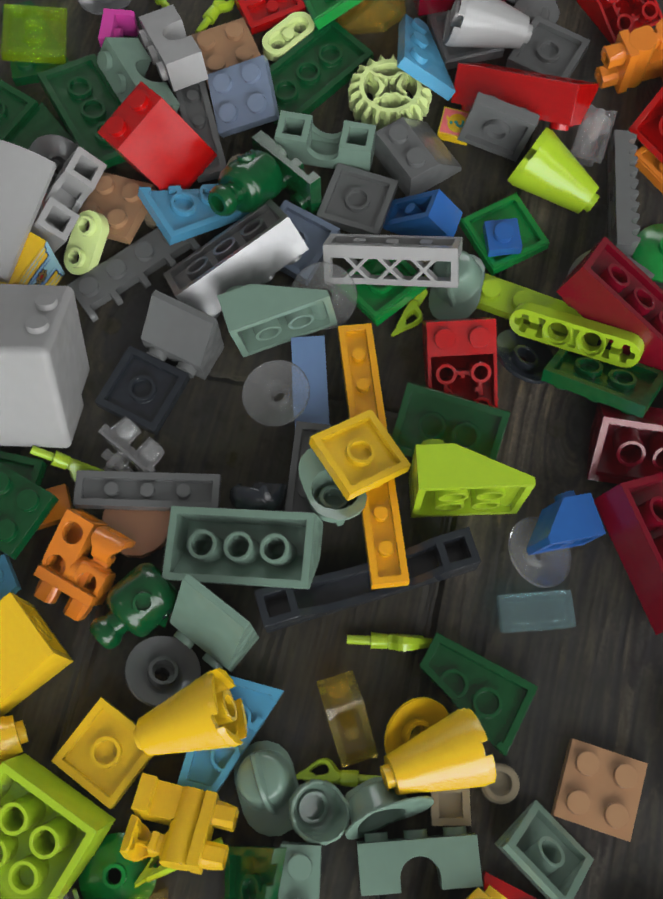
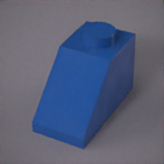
(423, 215)
(566, 524)

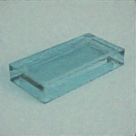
(536, 611)

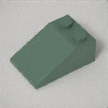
(272, 315)
(211, 625)

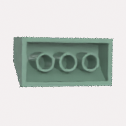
(243, 546)

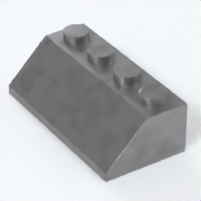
(239, 255)

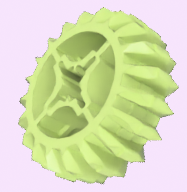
(388, 88)

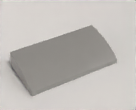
(22, 189)

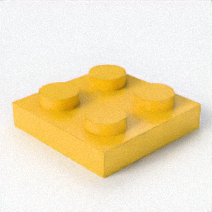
(359, 454)
(103, 754)

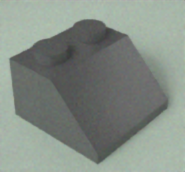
(414, 155)
(181, 335)

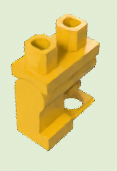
(191, 820)

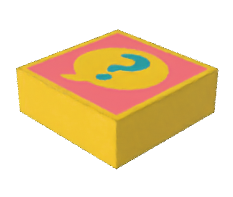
(451, 125)

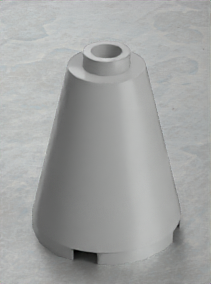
(486, 25)

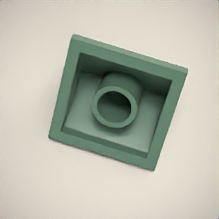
(545, 853)

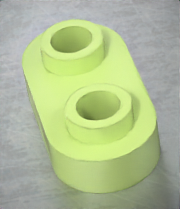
(285, 36)
(86, 243)

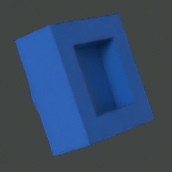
(502, 237)

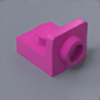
(117, 24)

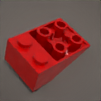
(619, 15)
(462, 357)

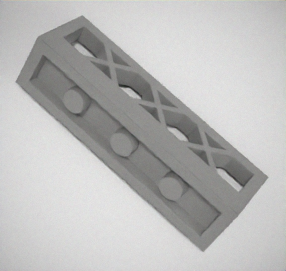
(398, 249)

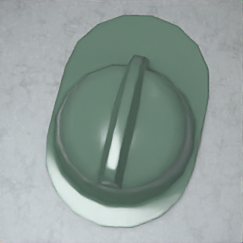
(460, 301)
(324, 494)
(264, 786)
(376, 807)

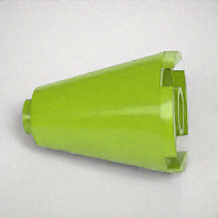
(555, 175)

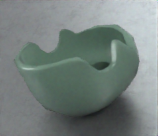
(318, 812)

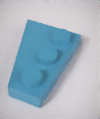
(421, 58)
(183, 212)
(212, 767)

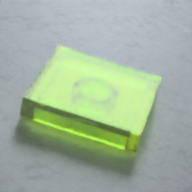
(34, 34)

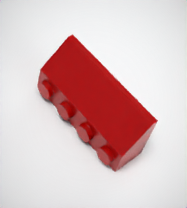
(552, 97)

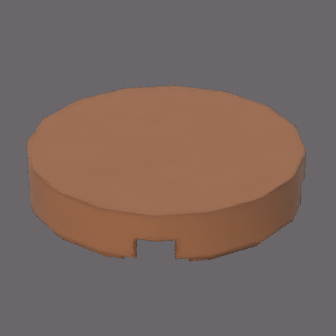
(146, 528)

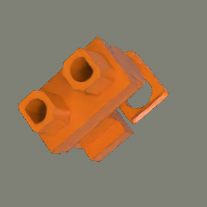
(632, 58)
(69, 569)

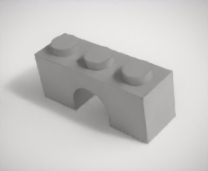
(170, 49)
(67, 194)

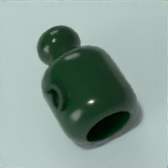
(246, 184)
(136, 604)

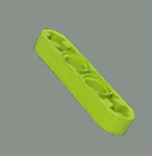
(576, 328)

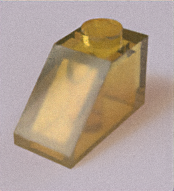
(372, 16)
(347, 718)

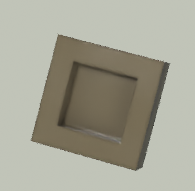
(451, 808)

